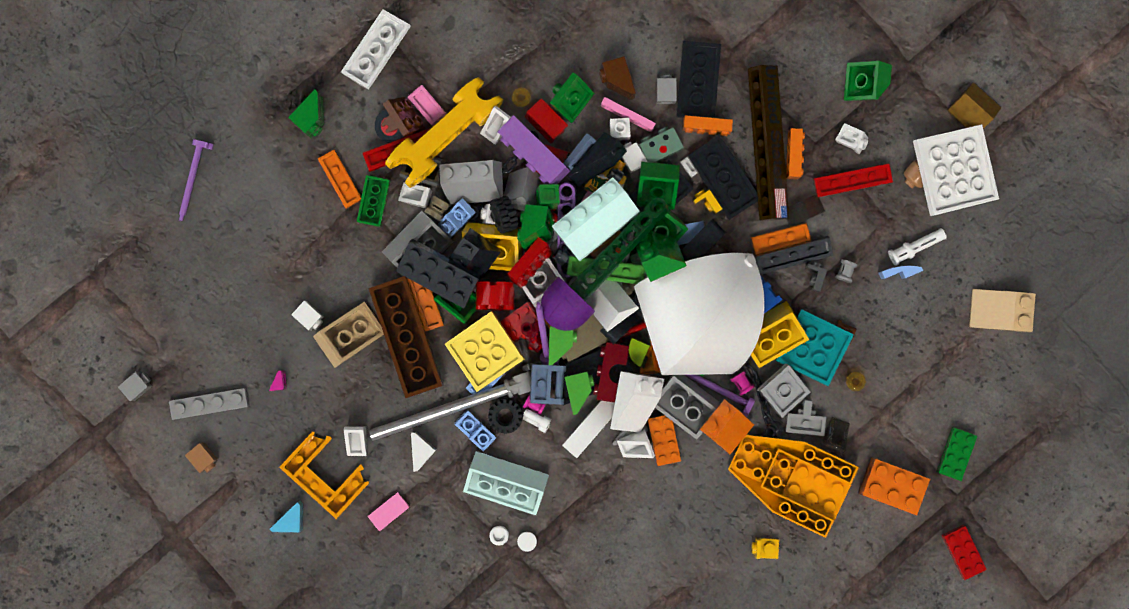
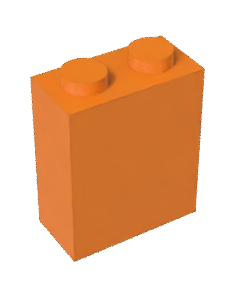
(727, 426)

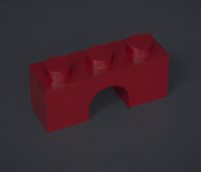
(612, 355)

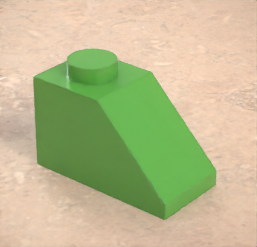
(560, 343)
(578, 389)

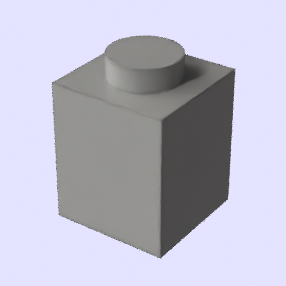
(666, 90)
(135, 386)

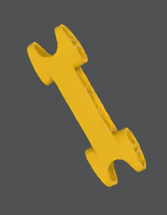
(420, 154)

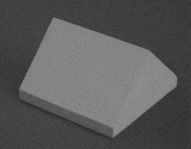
(522, 187)

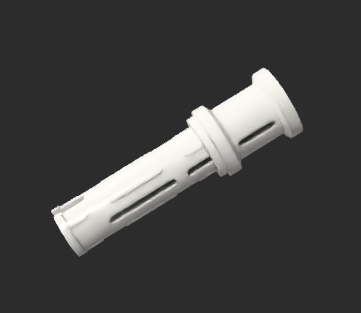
(909, 249)

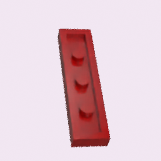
(378, 156)
(853, 180)

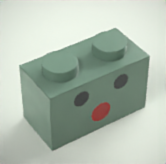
(661, 146)

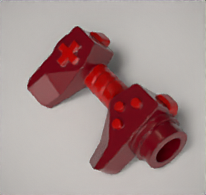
(530, 333)

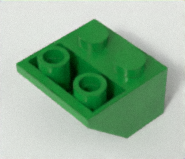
(536, 223)

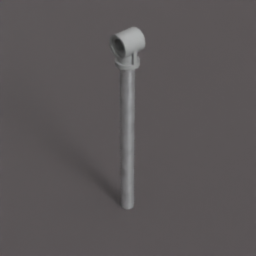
(518, 384)

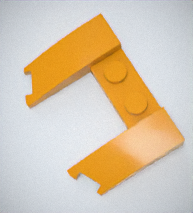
(332, 501)

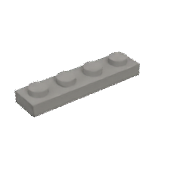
(208, 403)

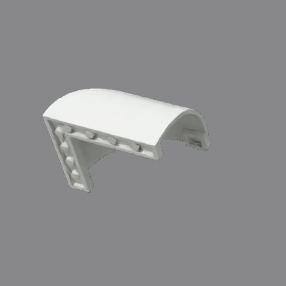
(704, 314)

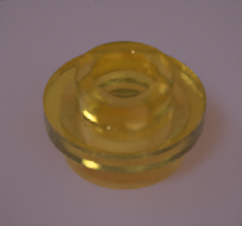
(521, 91)
(860, 385)

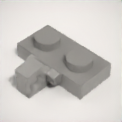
(805, 421)

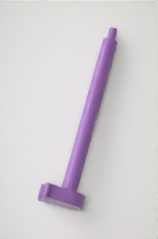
(199, 145)
(544, 356)
(747, 403)

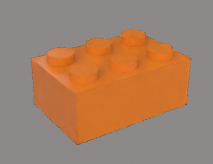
(894, 486)

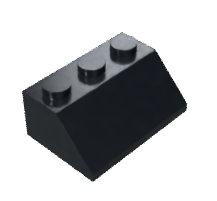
(475, 253)

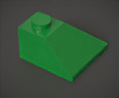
(866, 80)

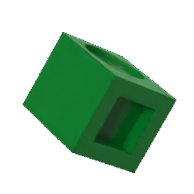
(548, 195)

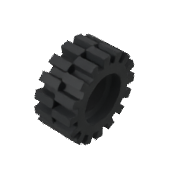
(503, 214)
(505, 404)

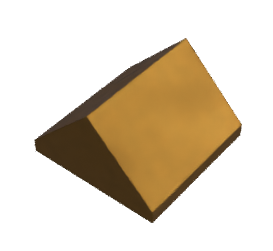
(974, 107)

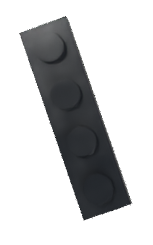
(794, 255)

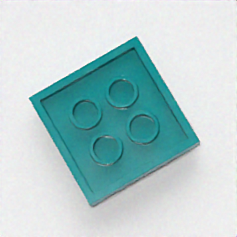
(821, 353)

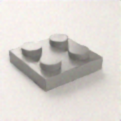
(784, 390)

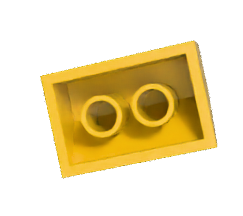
(507, 242)
(778, 334)

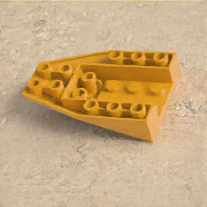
(794, 480)

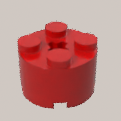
(495, 295)

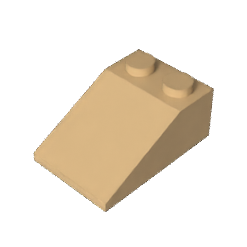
(1002, 310)
(349, 334)

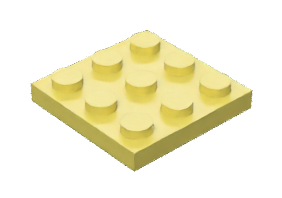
(484, 351)

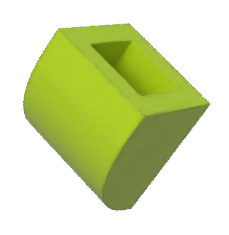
(637, 351)

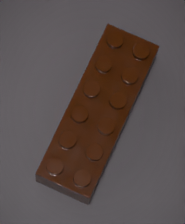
(406, 337)

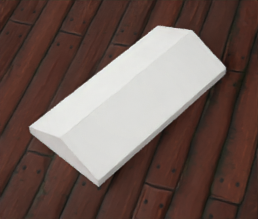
(375, 49)
(610, 303)

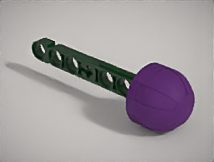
(565, 305)

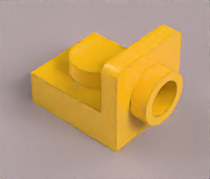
(711, 202)
(765, 548)

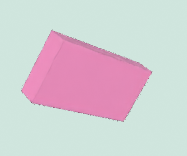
(427, 105)
(388, 511)

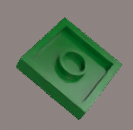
(571, 97)

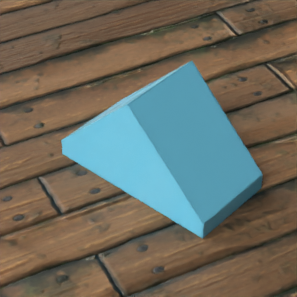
(291, 521)

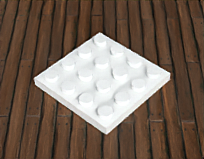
(955, 170)

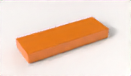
(340, 179)
(780, 238)
(426, 306)

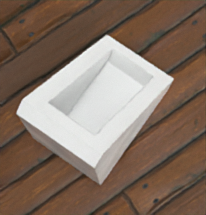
(493, 124)
(415, 195)
(356, 440)
(636, 445)
(421, 450)

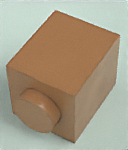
(202, 458)

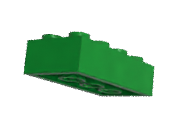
(373, 201)
(956, 454)

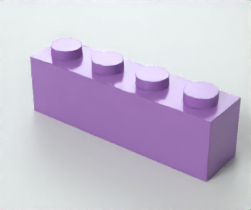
(533, 151)

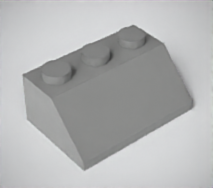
(472, 181)
(422, 230)
(686, 404)

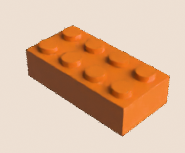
(707, 125)
(794, 153)
(664, 440)

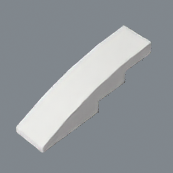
(589, 428)

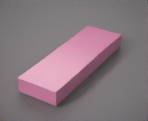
(626, 113)

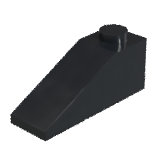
(598, 159)

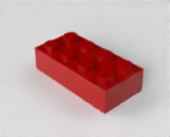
(530, 262)
(514, 321)
(964, 552)

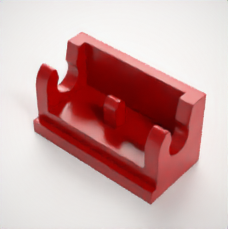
(546, 121)

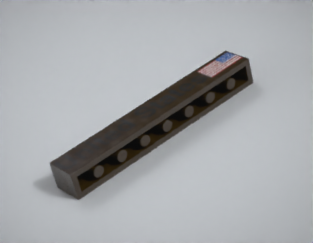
(768, 143)

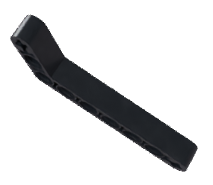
(694, 249)

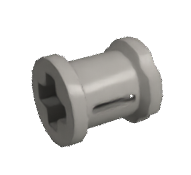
(846, 271)

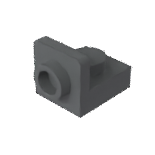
(816, 280)

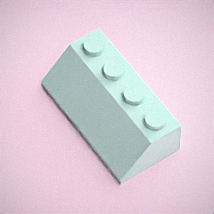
(596, 219)
(505, 483)

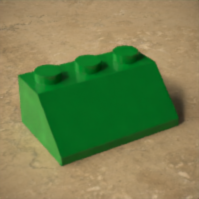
(659, 255)

